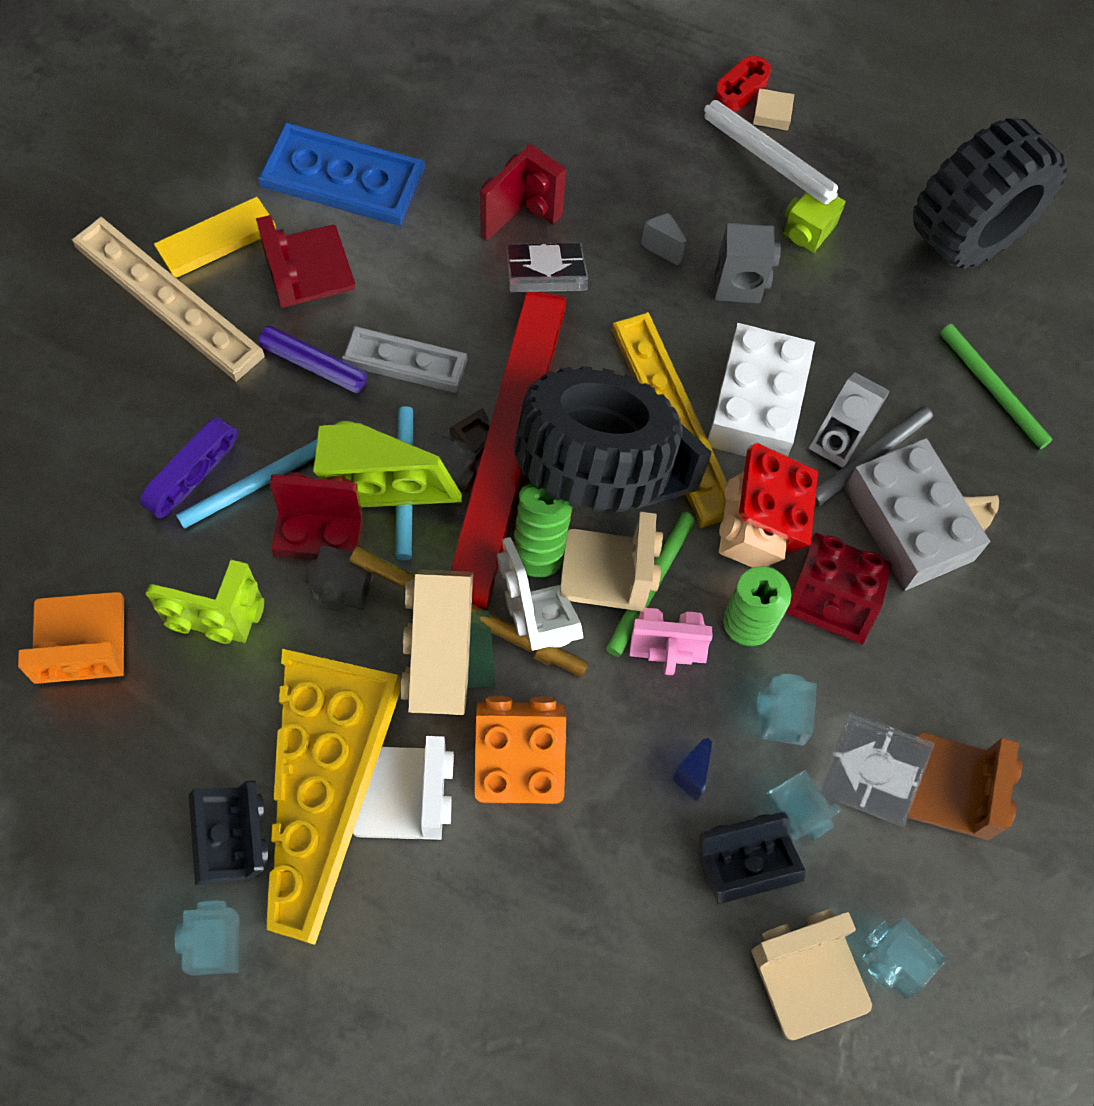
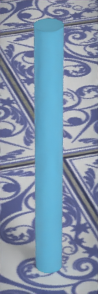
(246, 485)
(403, 529)

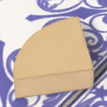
(983, 508)

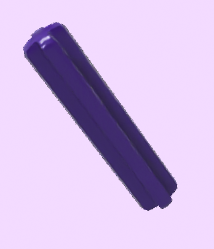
(313, 359)

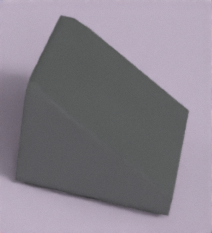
(664, 238)

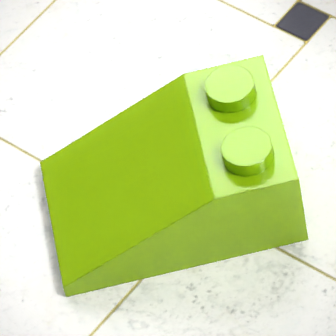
(382, 467)

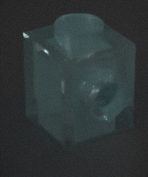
(787, 709)
(209, 939)
(902, 958)

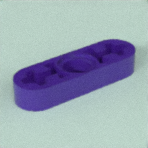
(189, 467)

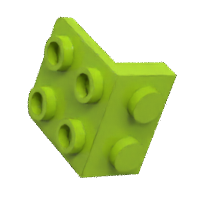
(221, 619)

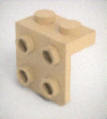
(612, 567)
(812, 975)

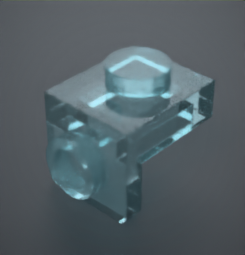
(804, 806)

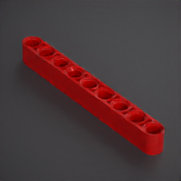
(498, 471)

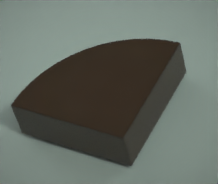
(472, 431)

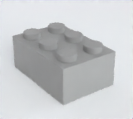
(916, 514)

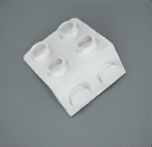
(538, 614)
(408, 793)

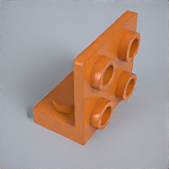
(76, 638)

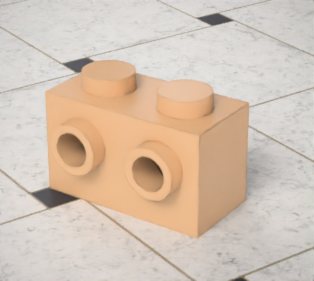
(743, 540)

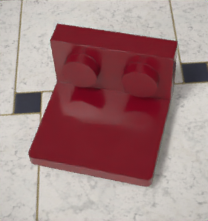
(526, 180)
(305, 263)
(315, 515)
(840, 588)

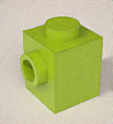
(811, 220)

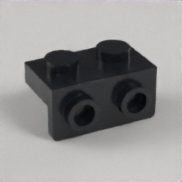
(227, 834)
(750, 857)

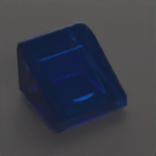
(693, 771)

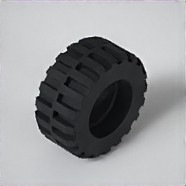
(989, 192)
(597, 439)

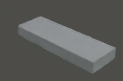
(405, 359)

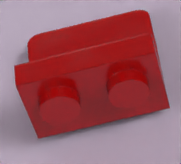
(779, 496)

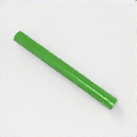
(996, 386)
(668, 552)

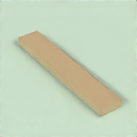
(169, 299)

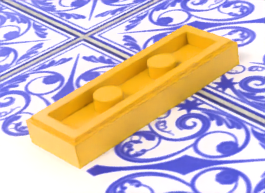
(211, 238)

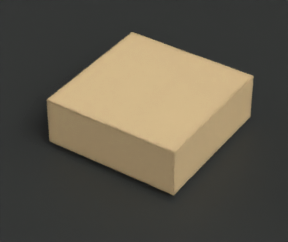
(773, 109)

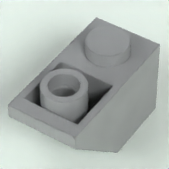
(849, 419)

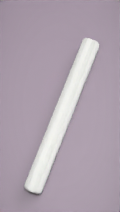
(771, 152)

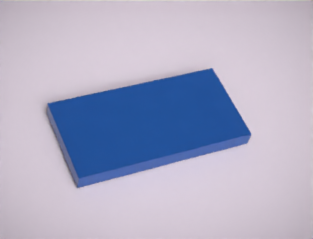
(342, 173)

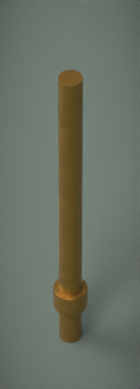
(498, 626)

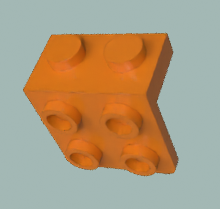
(520, 750)

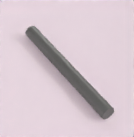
(878, 449)

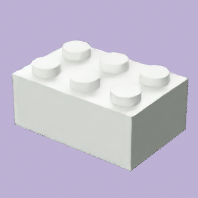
(761, 391)

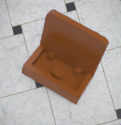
(968, 787)

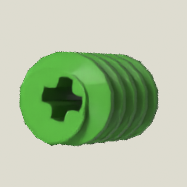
(541, 531)
(756, 606)

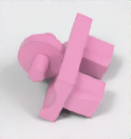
(670, 641)

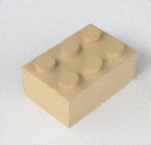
(437, 641)

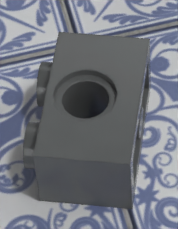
(746, 263)

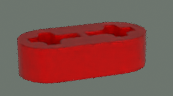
(737, 80)

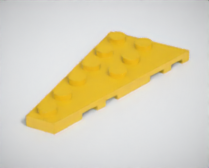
(323, 766)

